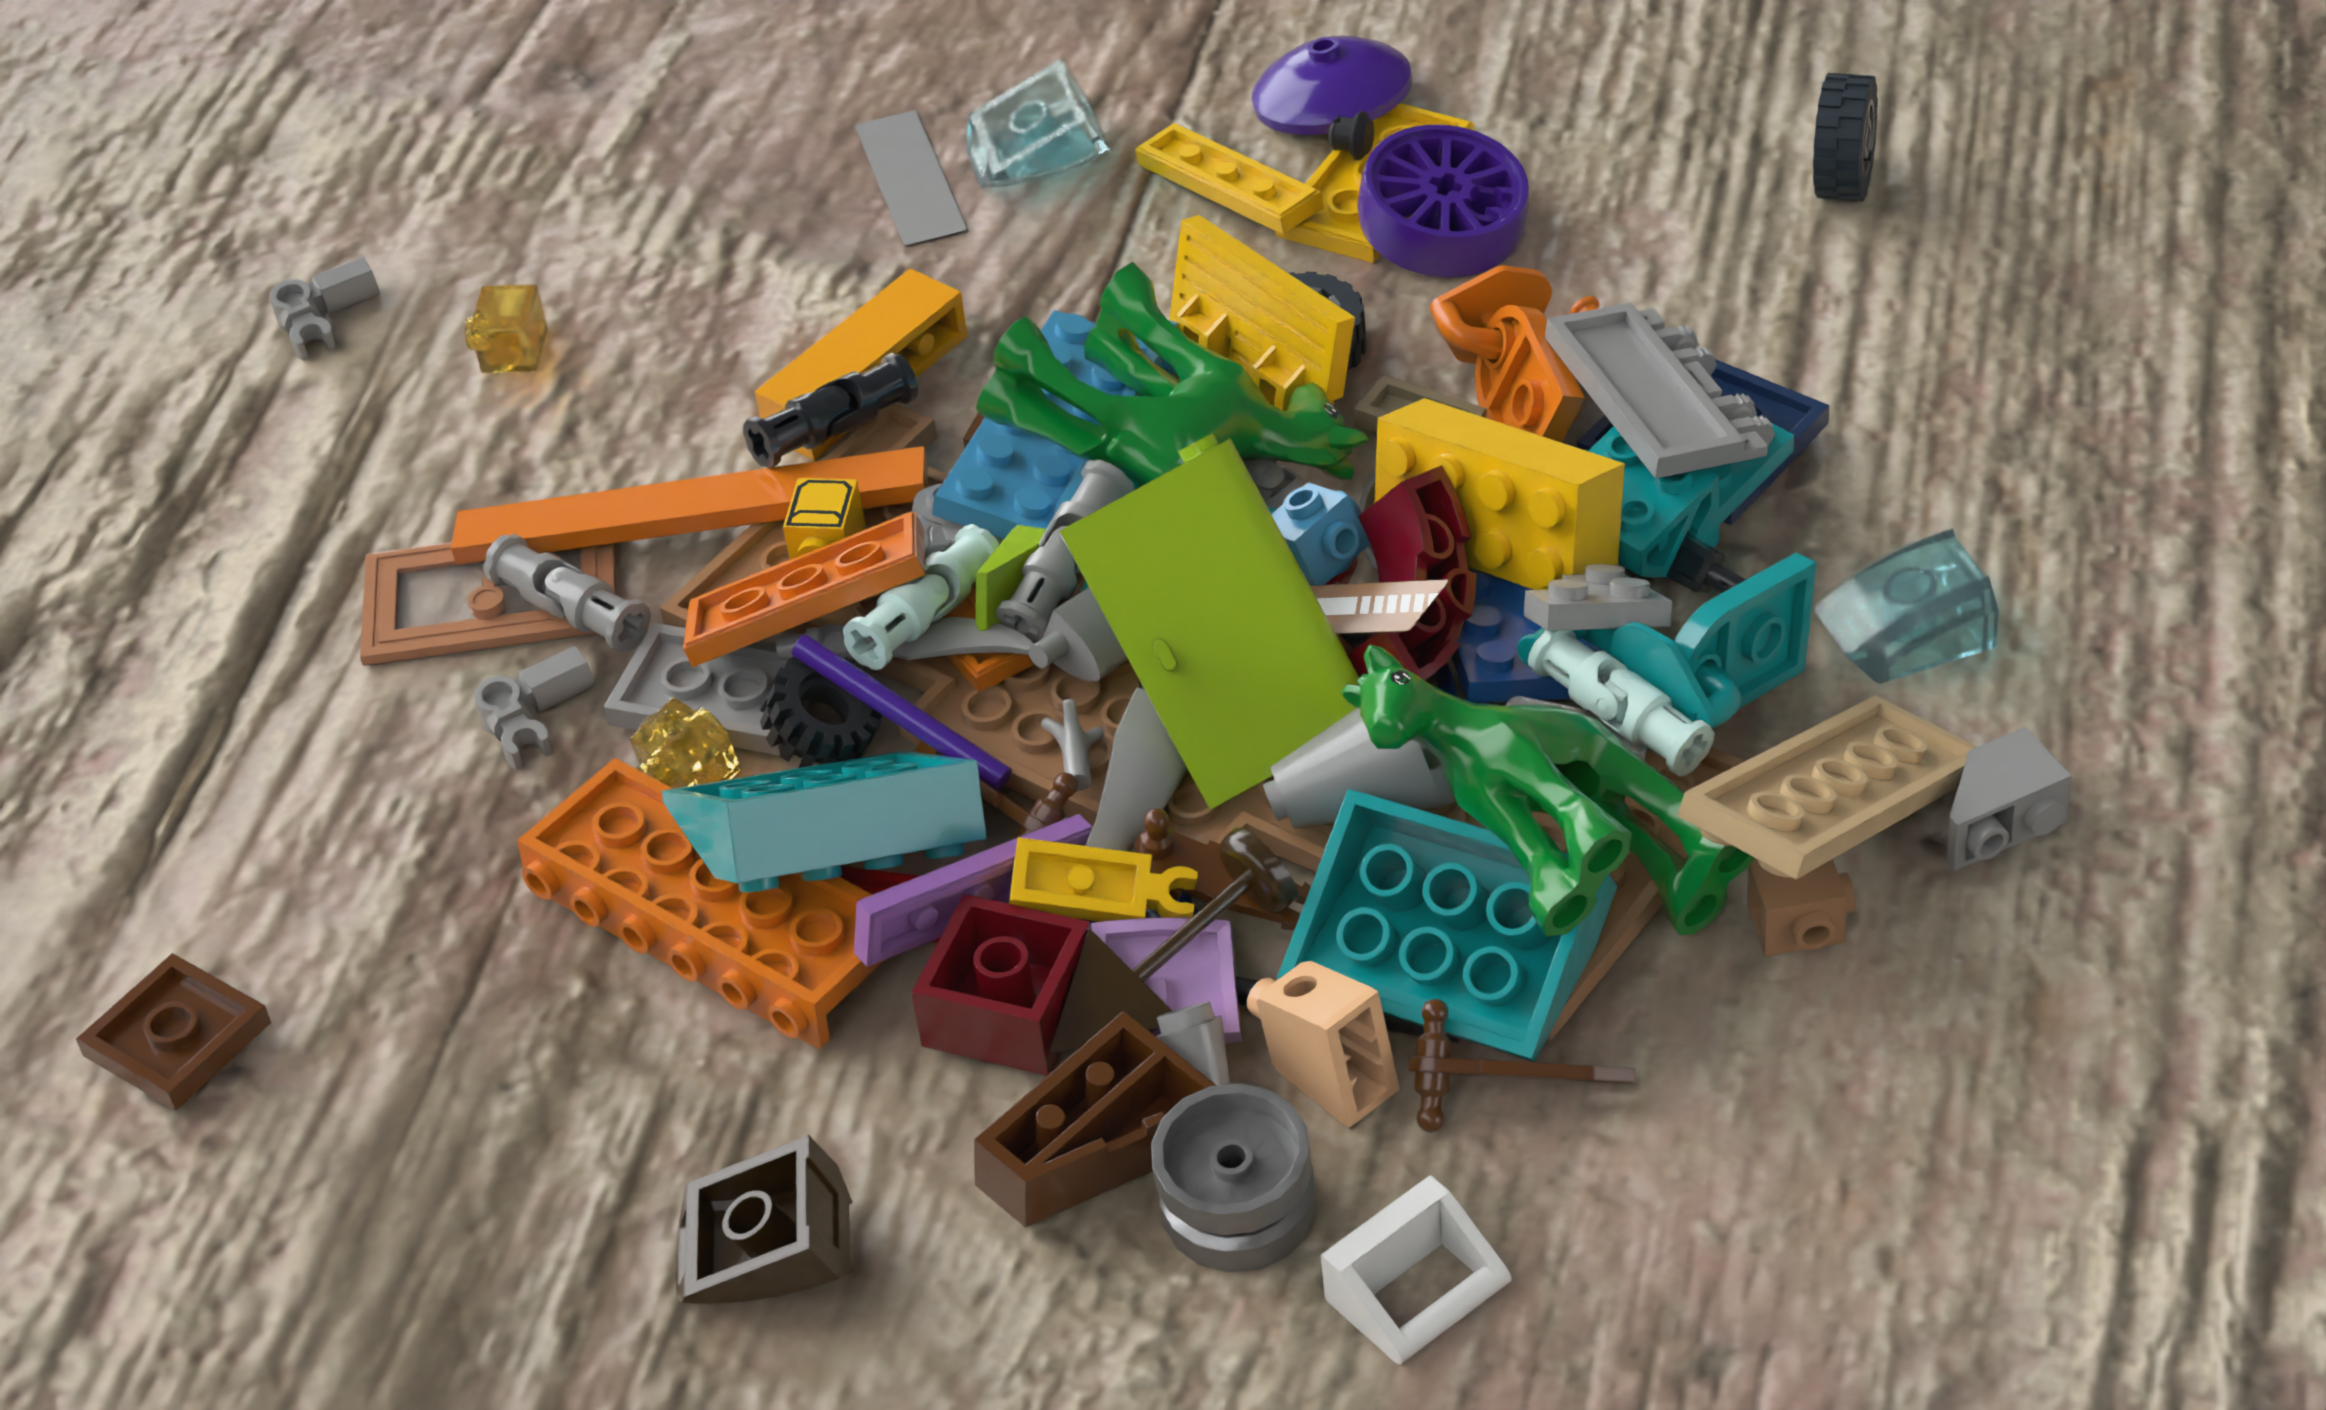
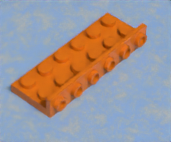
(632, 871)

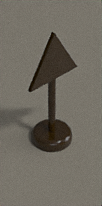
(1107, 986)

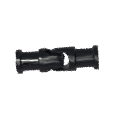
(830, 410)

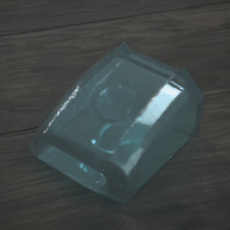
(1034, 130)
(1912, 609)

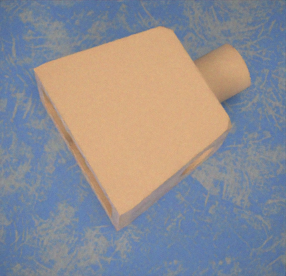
(1327, 1039)

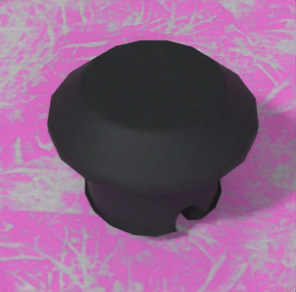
(1352, 134)

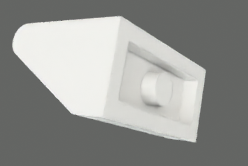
(1393, 1244)

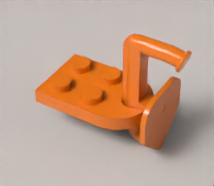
(1502, 330)

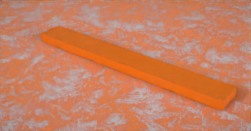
(682, 505)

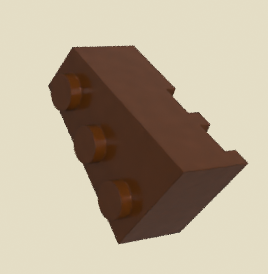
(1084, 1124)

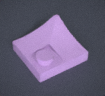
(1194, 975)

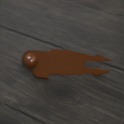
(1044, 811)
(1173, 850)
(1434, 1066)

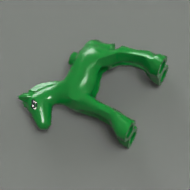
(1148, 430)
(1558, 764)

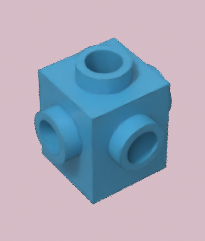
(1321, 531)

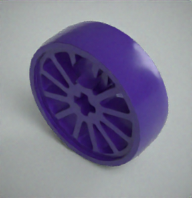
(1462, 196)

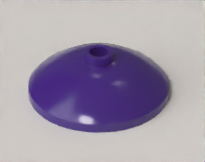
(1330, 80)

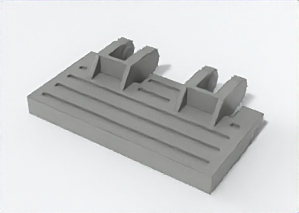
(1658, 389)

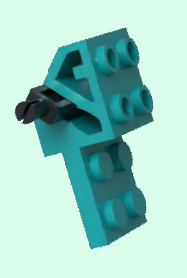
(1676, 518)

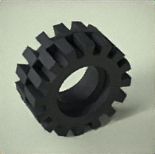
(803, 733)

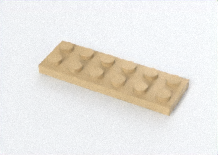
(1828, 787)

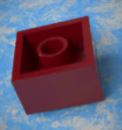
(998, 983)

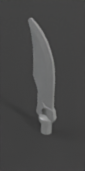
(942, 638)

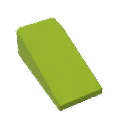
(1002, 573)

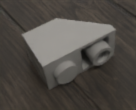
(2006, 797)

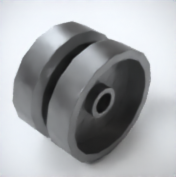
(1234, 1177)

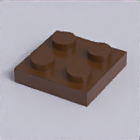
(173, 1031)

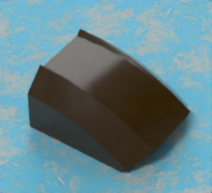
(764, 1227)

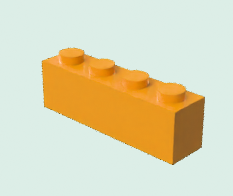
(906, 318)

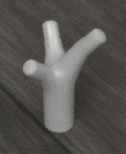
(1074, 743)

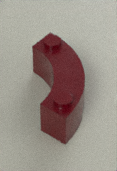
(1421, 537)

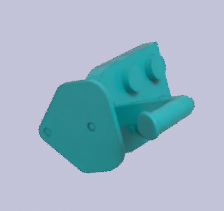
(1727, 647)

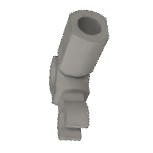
(300, 304)
(507, 703)

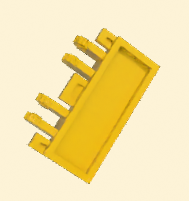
(1258, 315)

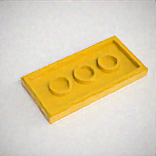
(1339, 179)

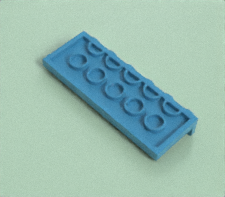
(1017, 477)

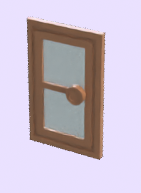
(430, 606)

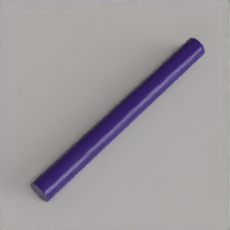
(898, 709)

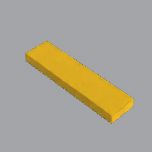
(1229, 178)

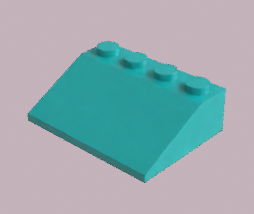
(831, 817)
(1440, 915)

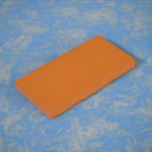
(804, 588)

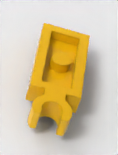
(1095, 882)

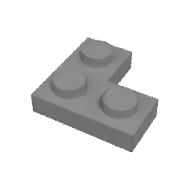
(1597, 601)

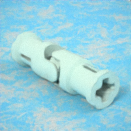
(909, 608)
(1622, 699)

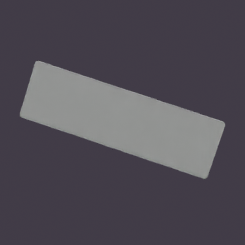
(910, 178)

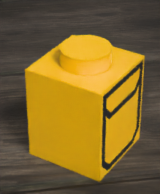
(822, 514)

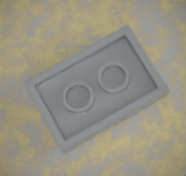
(726, 686)

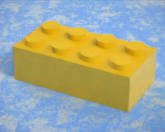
(1527, 499)

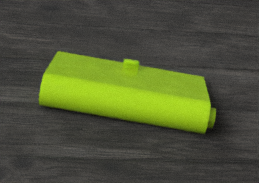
(1215, 618)

